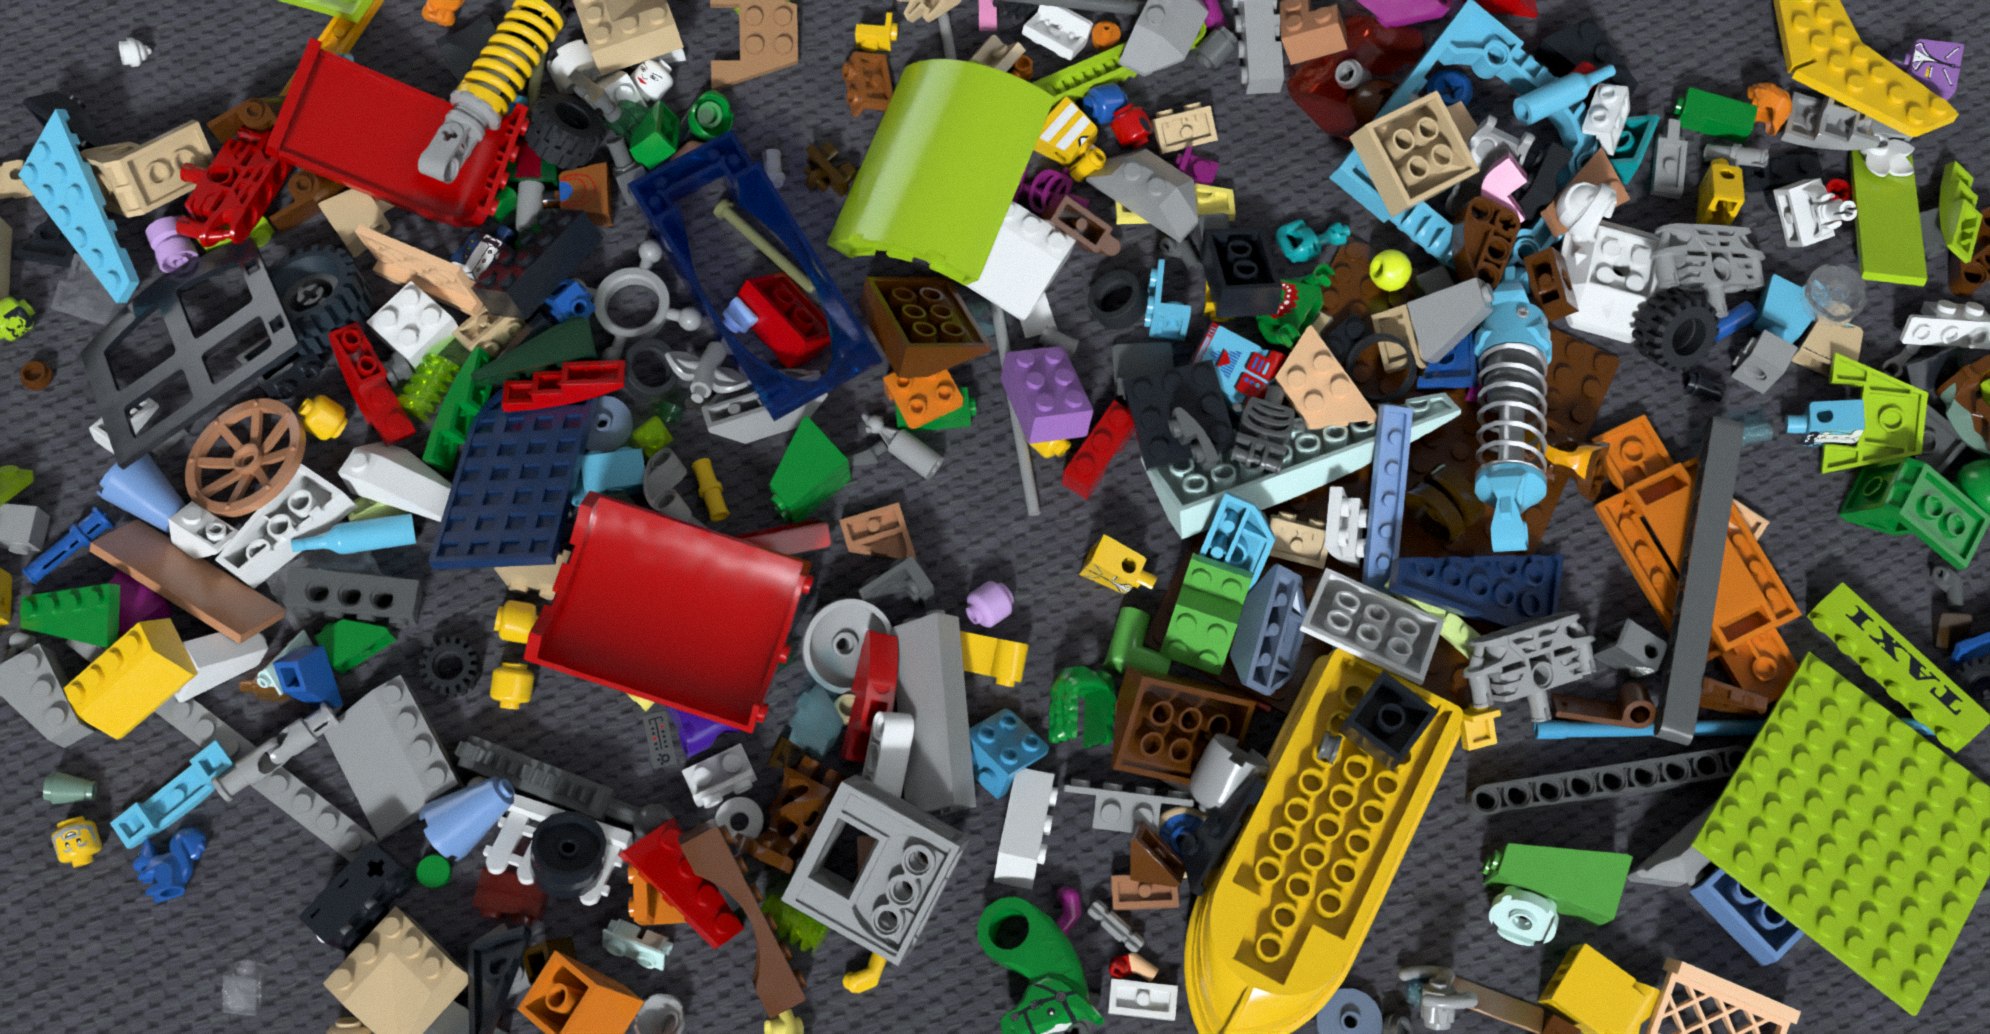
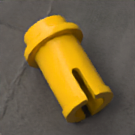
(1093, 160)

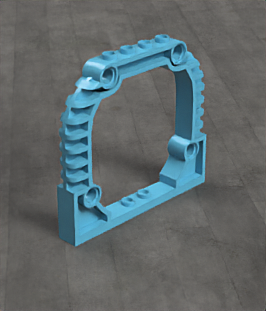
(1470, 40)

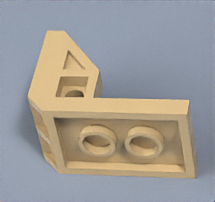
(148, 175)

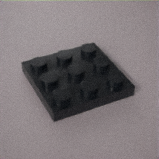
(1156, 396)

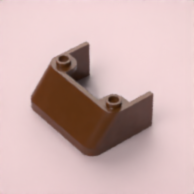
(305, 187)

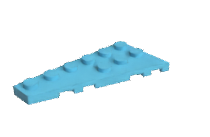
(76, 204)

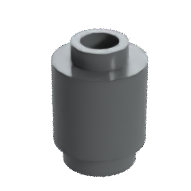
(1215, 48)

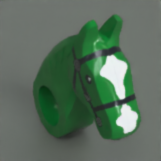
(1057, 984)

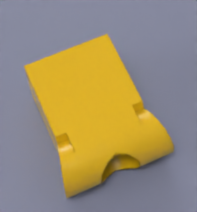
(1598, 994)

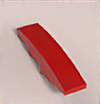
(556, 388)

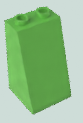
(1579, 881)

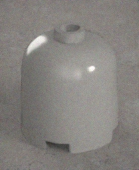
(1223, 772)

